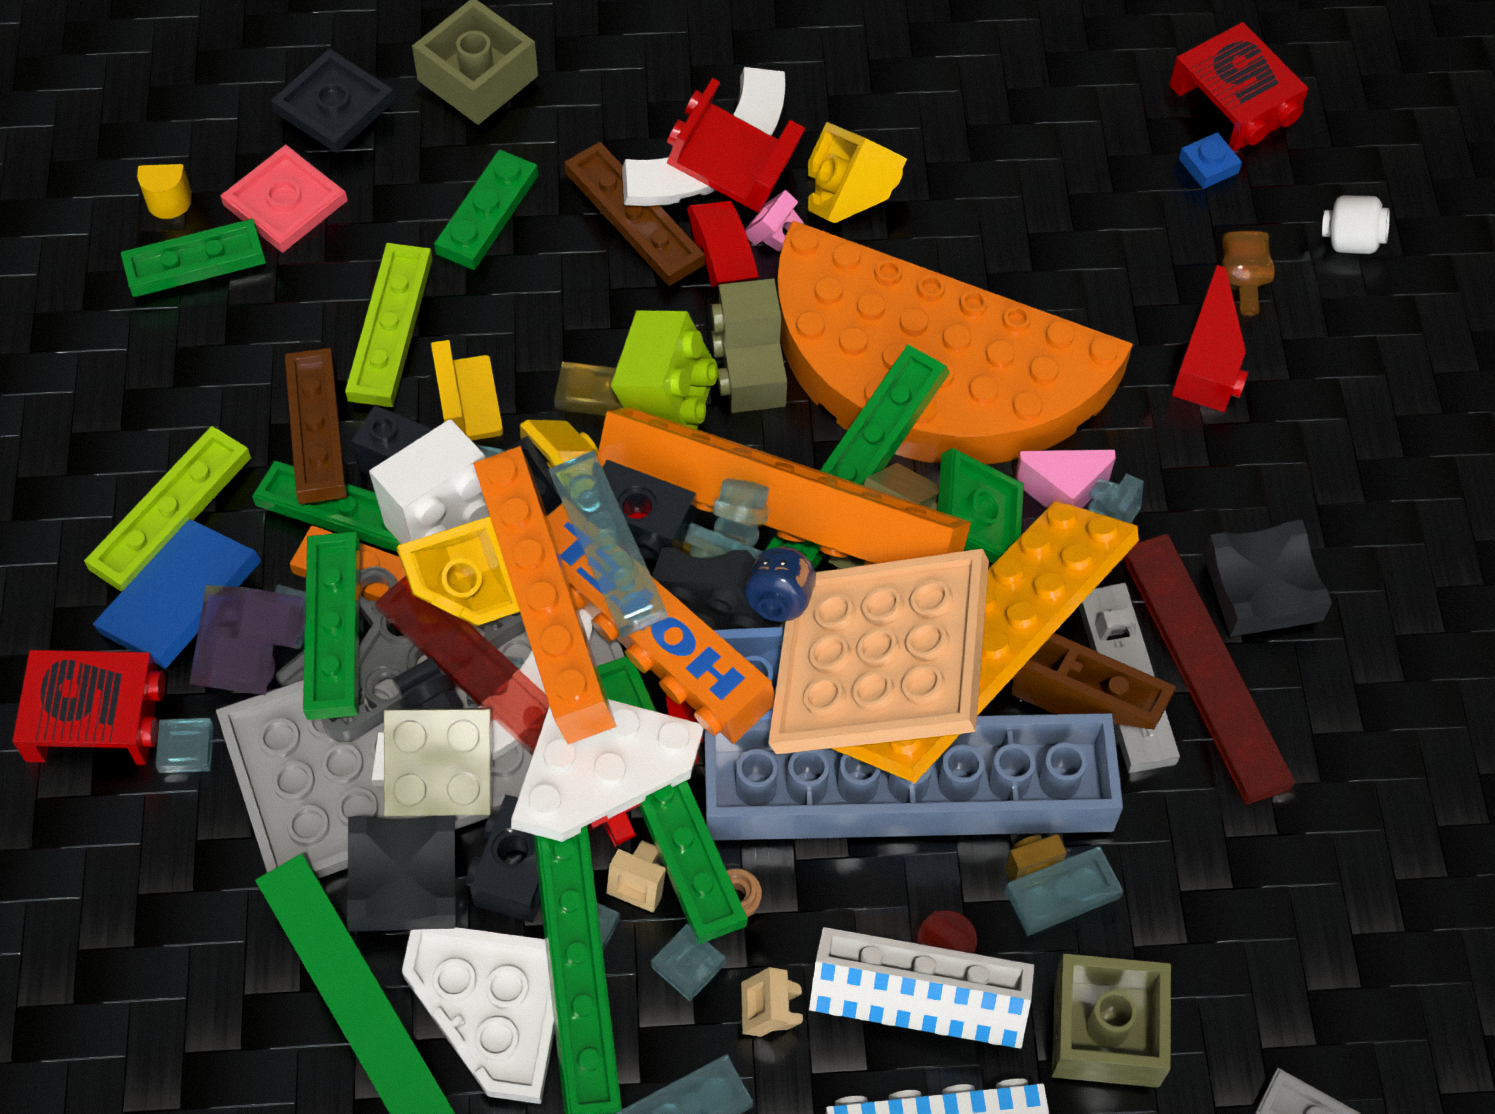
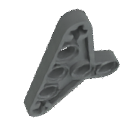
(389, 655)

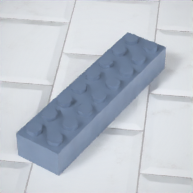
(1000, 780)

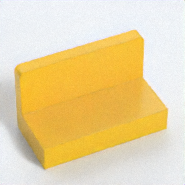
(467, 392)

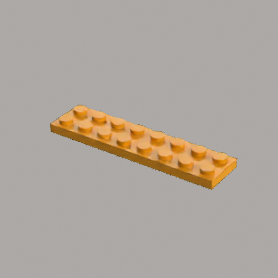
(1026, 602)

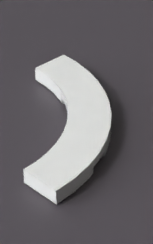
(660, 184)

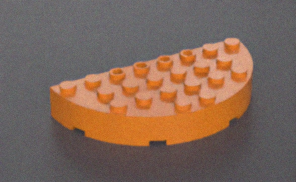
(1013, 369)

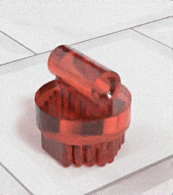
(948, 931)

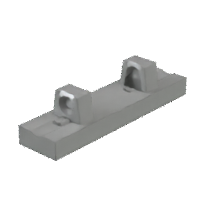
(1110, 613)

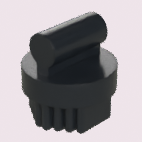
(426, 687)

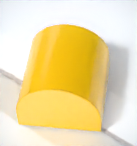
(165, 189)

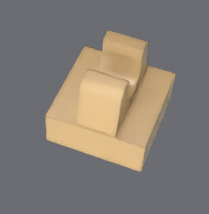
(637, 877)
(767, 1002)

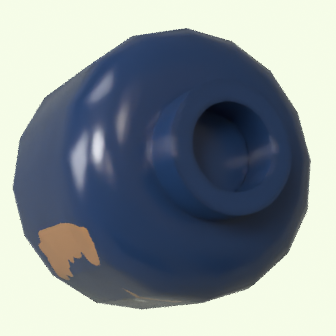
(780, 584)

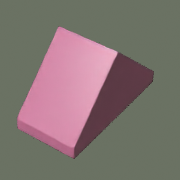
(1064, 474)

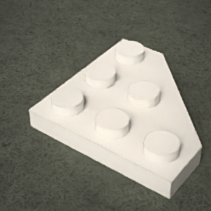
(604, 772)
(489, 1003)

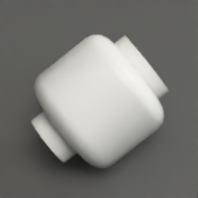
(1356, 224)

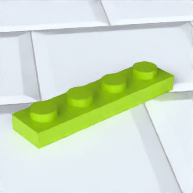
(389, 325)
(167, 507)

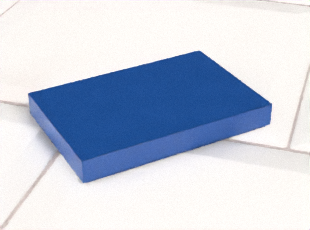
(165, 600)

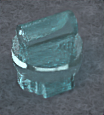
(741, 510)

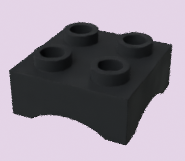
(1266, 579)
(711, 587)
(401, 873)

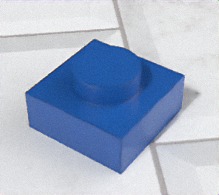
(1210, 160)

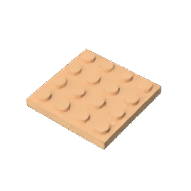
(883, 655)

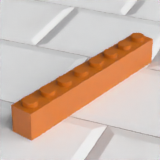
(801, 499)

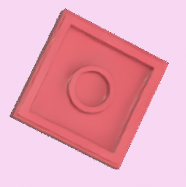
(284, 198)

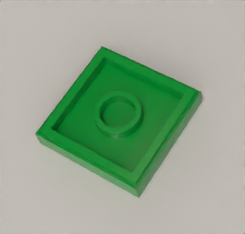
(985, 499)

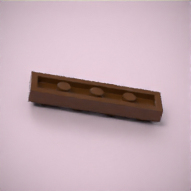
(644, 227)
(315, 426)

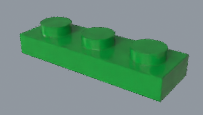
(486, 209)
(192, 258)

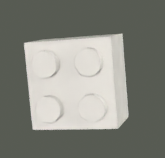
(430, 485)

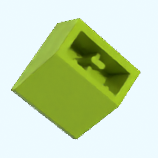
(665, 368)

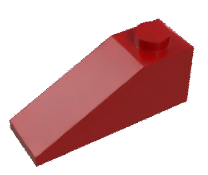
(1215, 351)

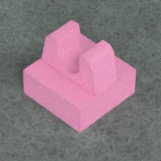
(769, 223)

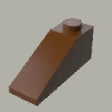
(1081, 681)

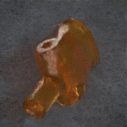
(1248, 265)

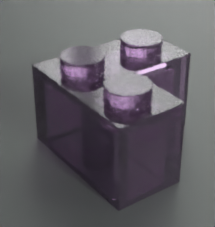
(239, 637)

